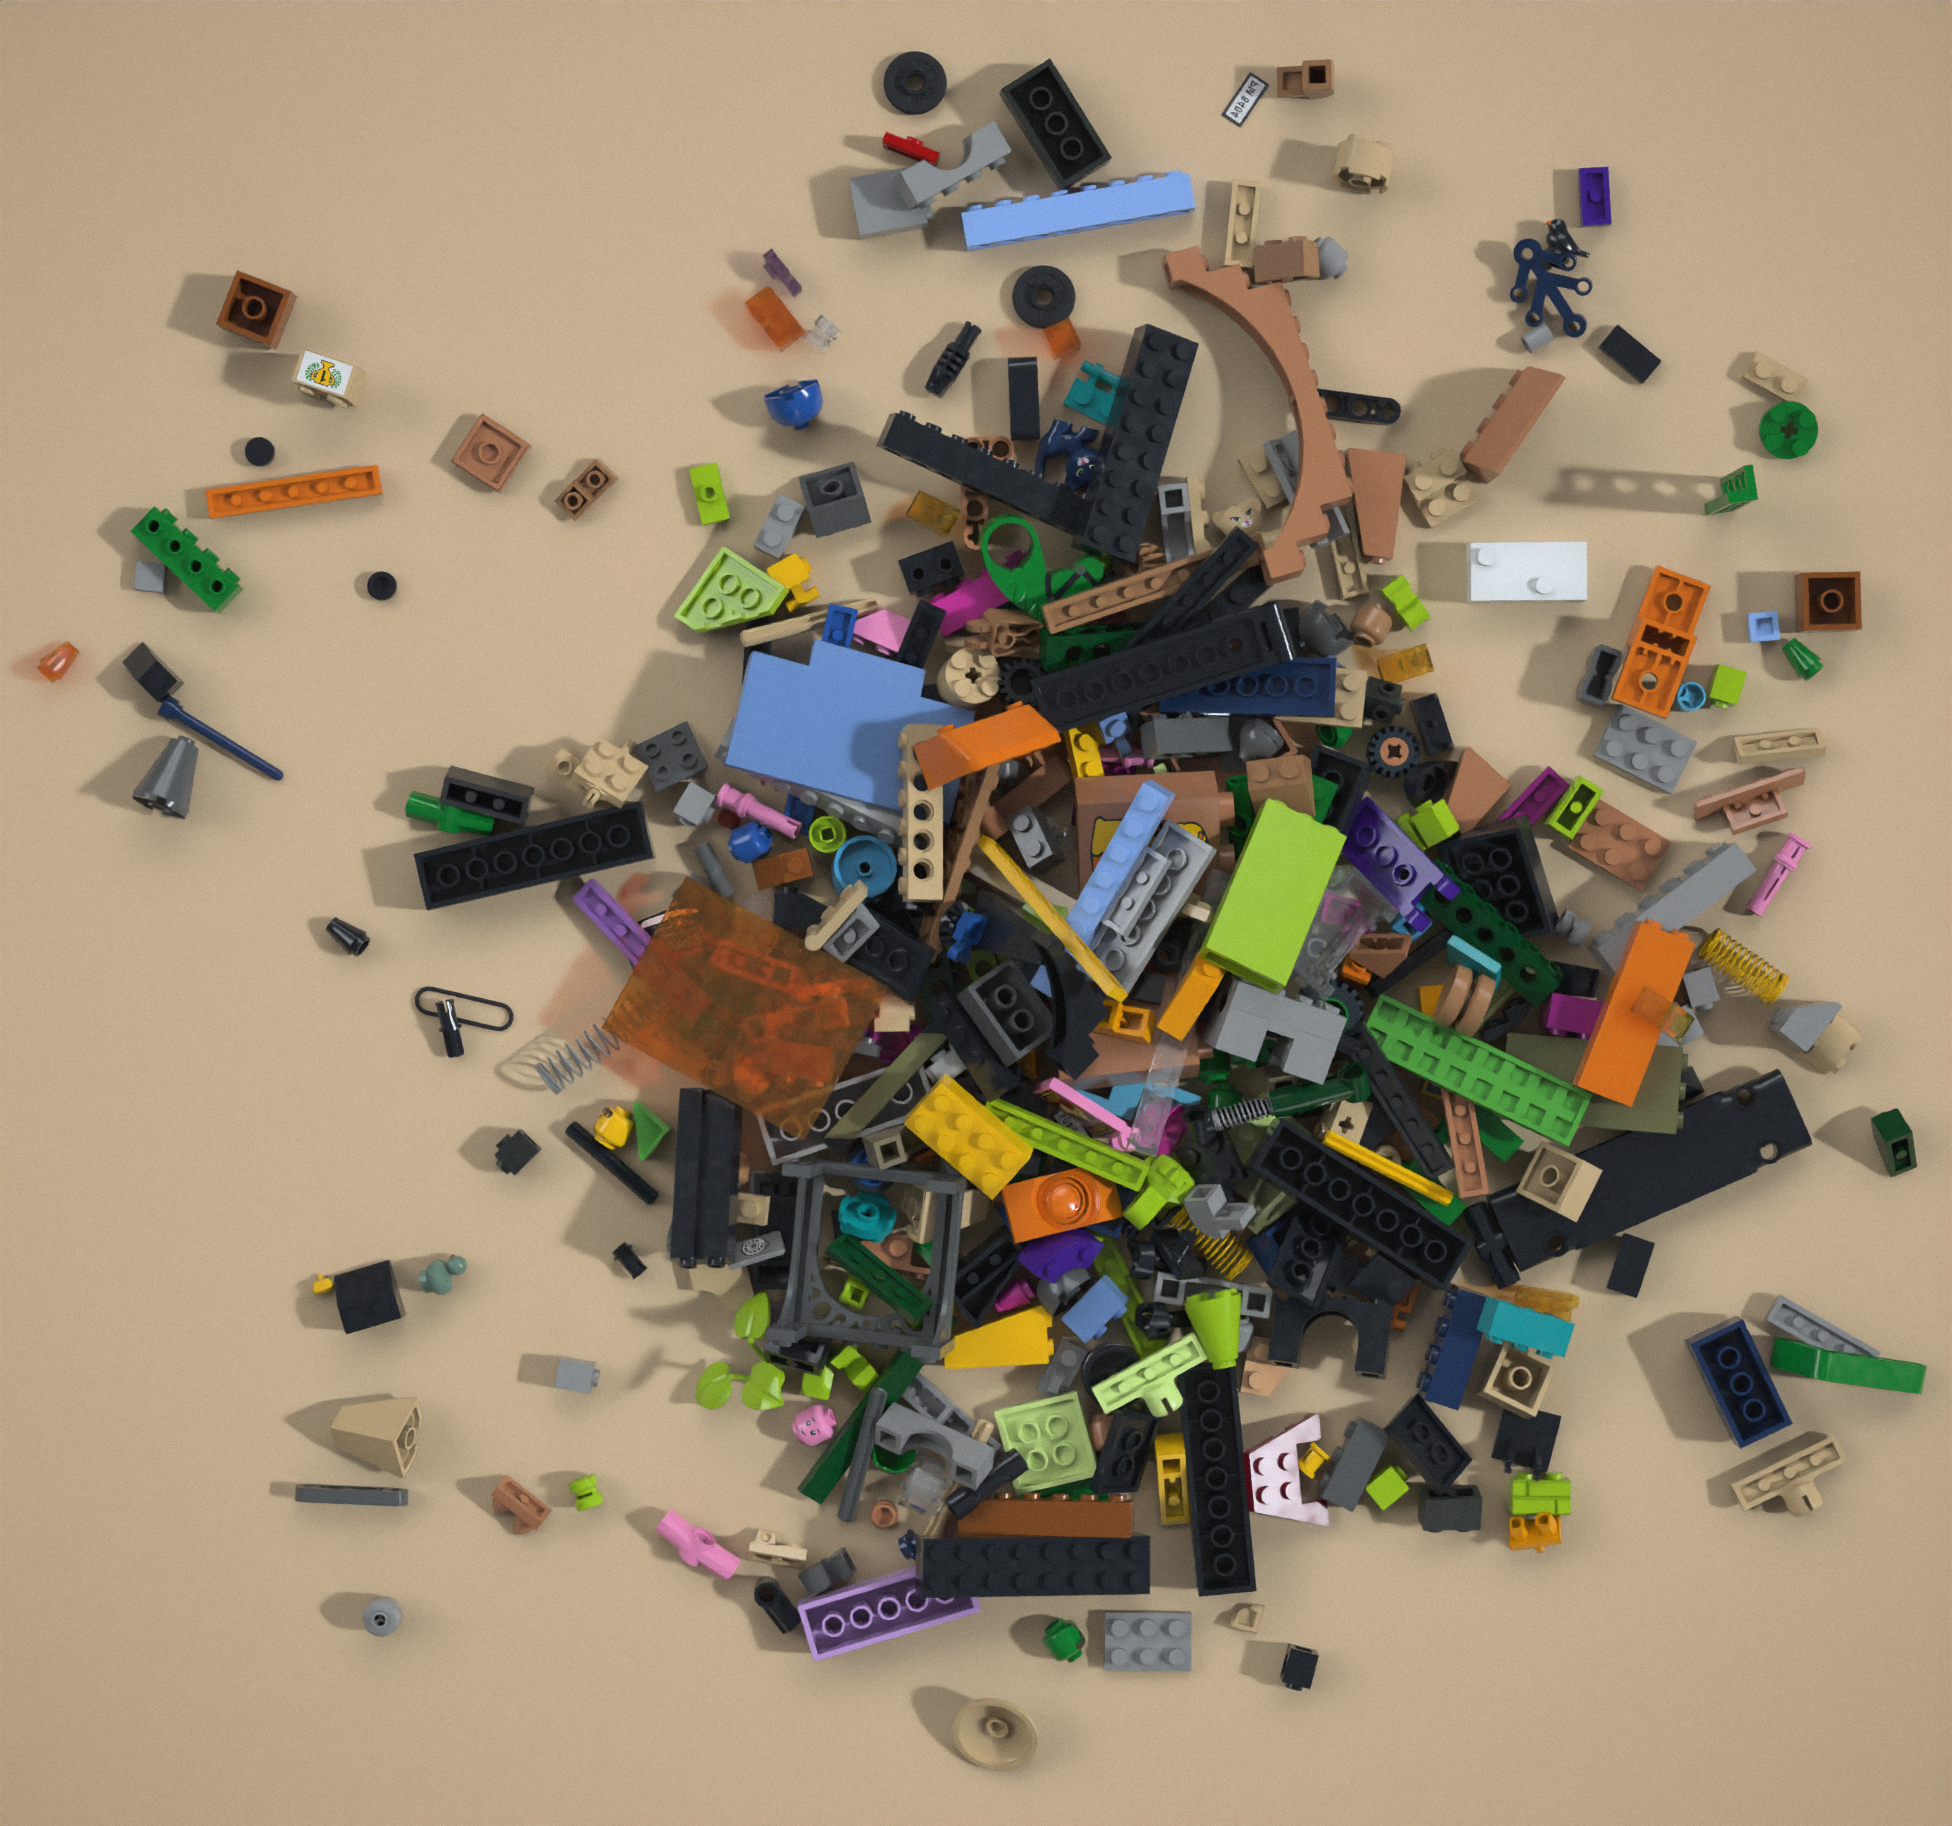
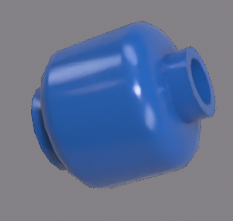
(750, 842)

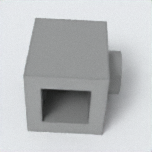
(695, 806)

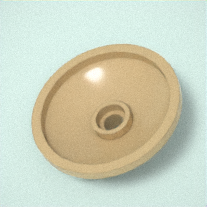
(995, 1734)

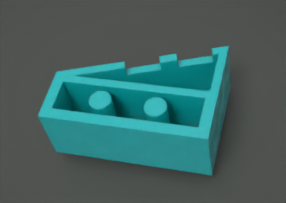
(1525, 1328)

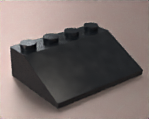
(1506, 872)

